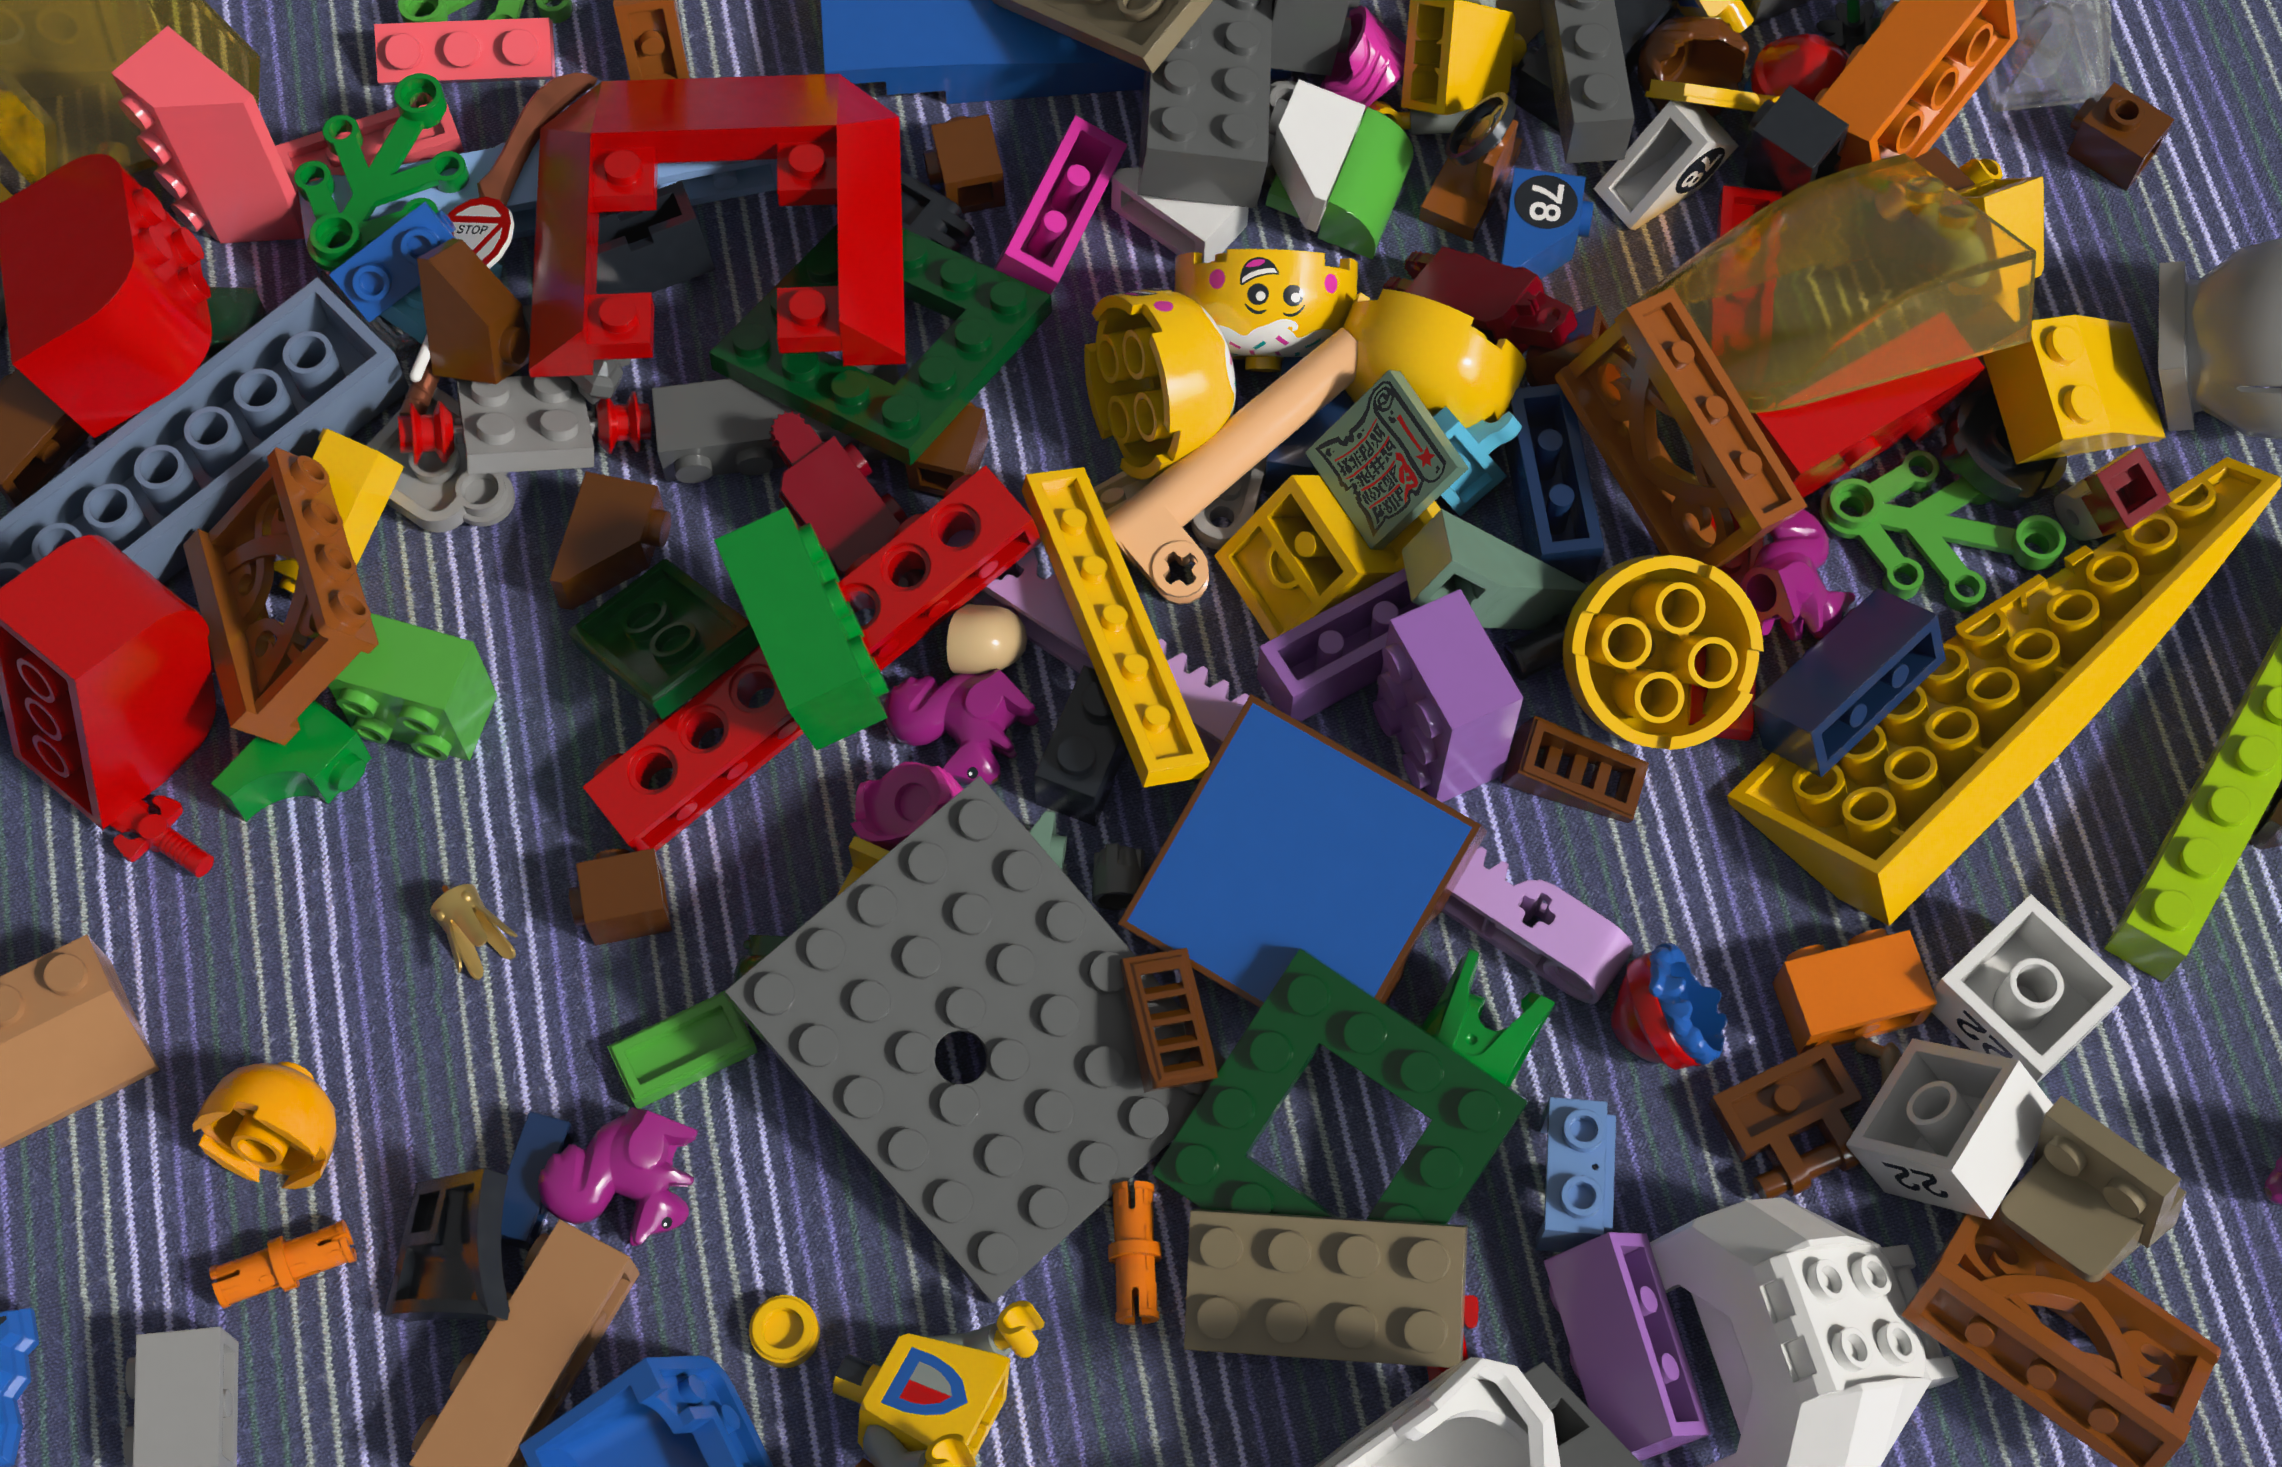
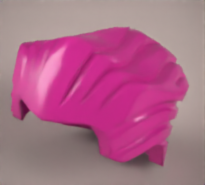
(1371, 62)
(901, 802)

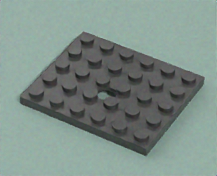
(991, 941)

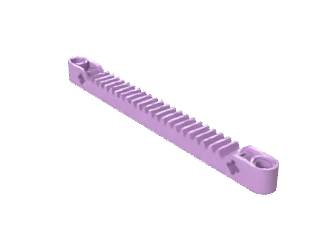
(1570, 947)

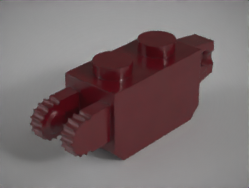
(831, 492)

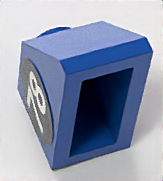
(1544, 220)

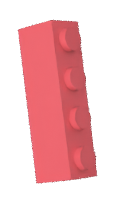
(207, 144)

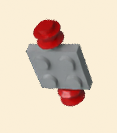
(524, 426)

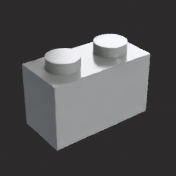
(183, 1399)

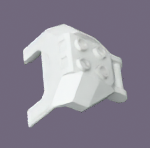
(1804, 1332)
(1462, 1418)

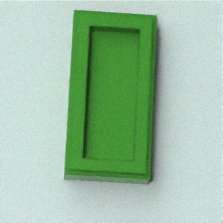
(682, 1050)

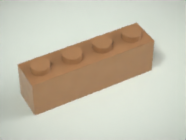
(532, 1357)

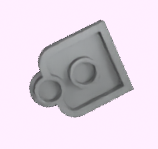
(439, 493)

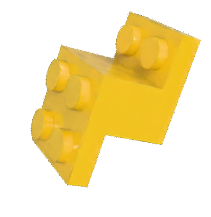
(1306, 555)

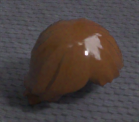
(1693, 52)

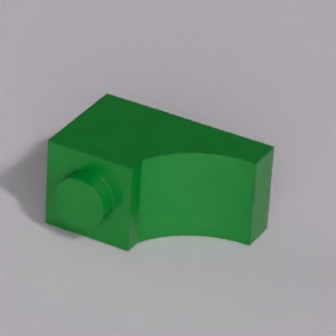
(316, 762)

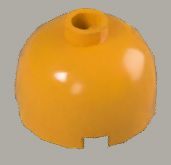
(269, 1121)

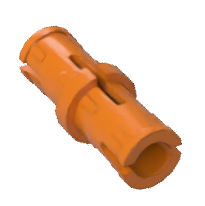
(1134, 1253)
(282, 1264)

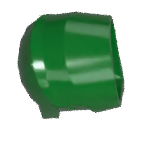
(1458, 1024)

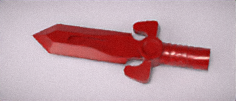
(158, 835)

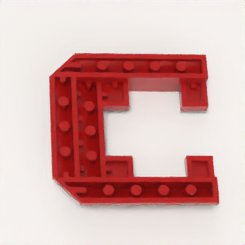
(829, 150)

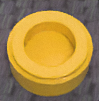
(784, 1331)

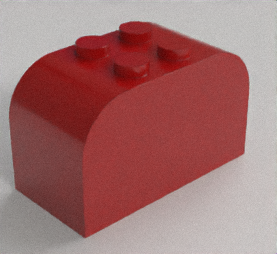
(101, 292)
(102, 676)

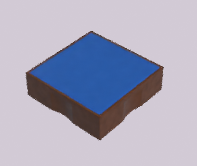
(1300, 851)

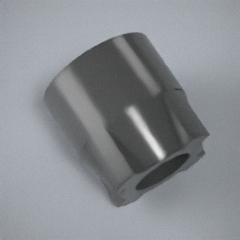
(1117, 876)

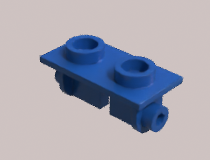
(388, 264)

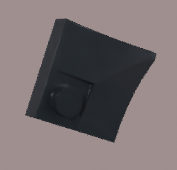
(452, 1251)

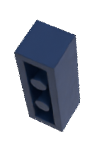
(522, 1205)

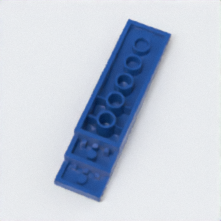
(966, 50)

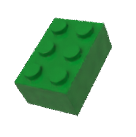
(804, 627)

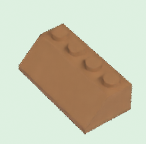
(65, 1038)

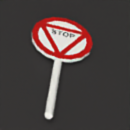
(488, 230)

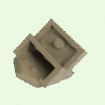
(2090, 1195)

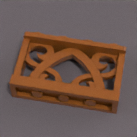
(1686, 382)
(279, 518)
(2094, 1397)

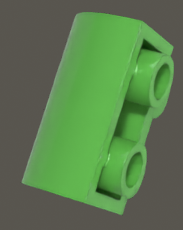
(1364, 187)

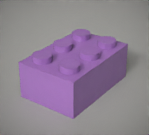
(1446, 698)

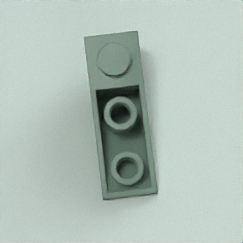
(1496, 578)

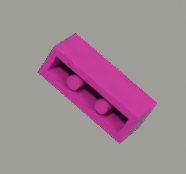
(1061, 206)

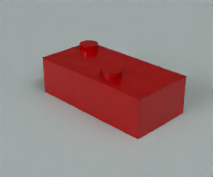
(1844, 431)

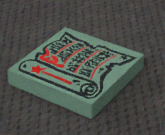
(1386, 460)

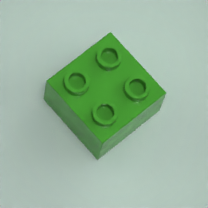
(417, 690)

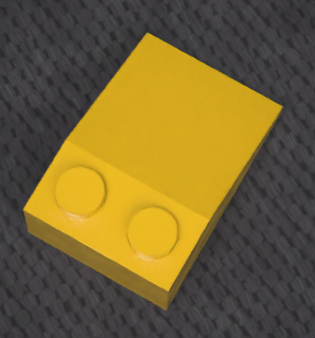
(2073, 389)

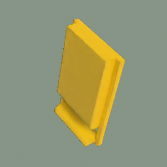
(1707, 95)

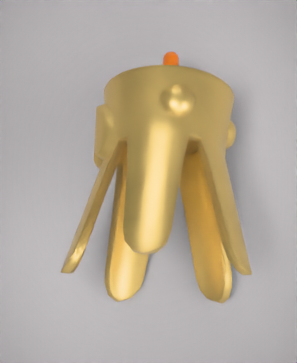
(470, 925)

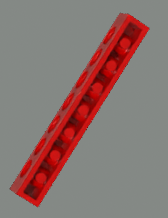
(757, 735)

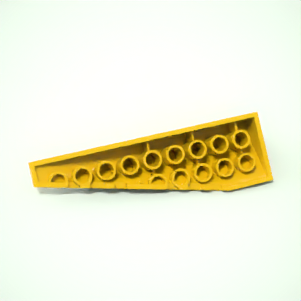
(2001, 703)

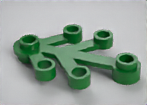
(380, 181)

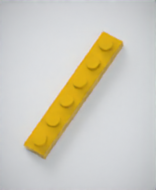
(1115, 628)

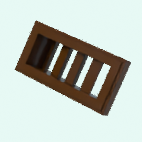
(1545, 783)
(1197, 1038)

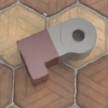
(2111, 498)

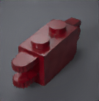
(1499, 297)

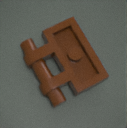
(1784, 1103)

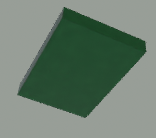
(664, 637)

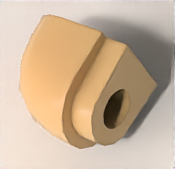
(984, 639)

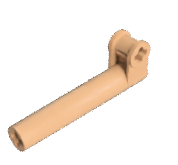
(1152, 520)

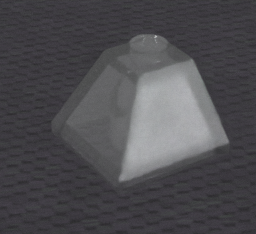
(2057, 55)

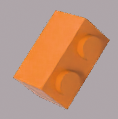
(1853, 989)

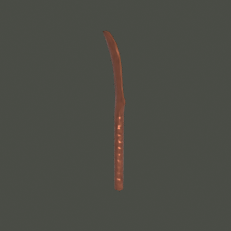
(502, 177)

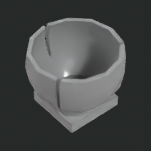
(2222, 339)

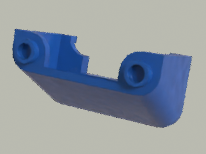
(654, 1416)

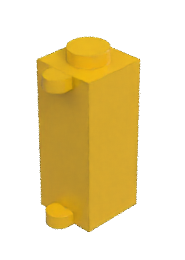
(361, 488)

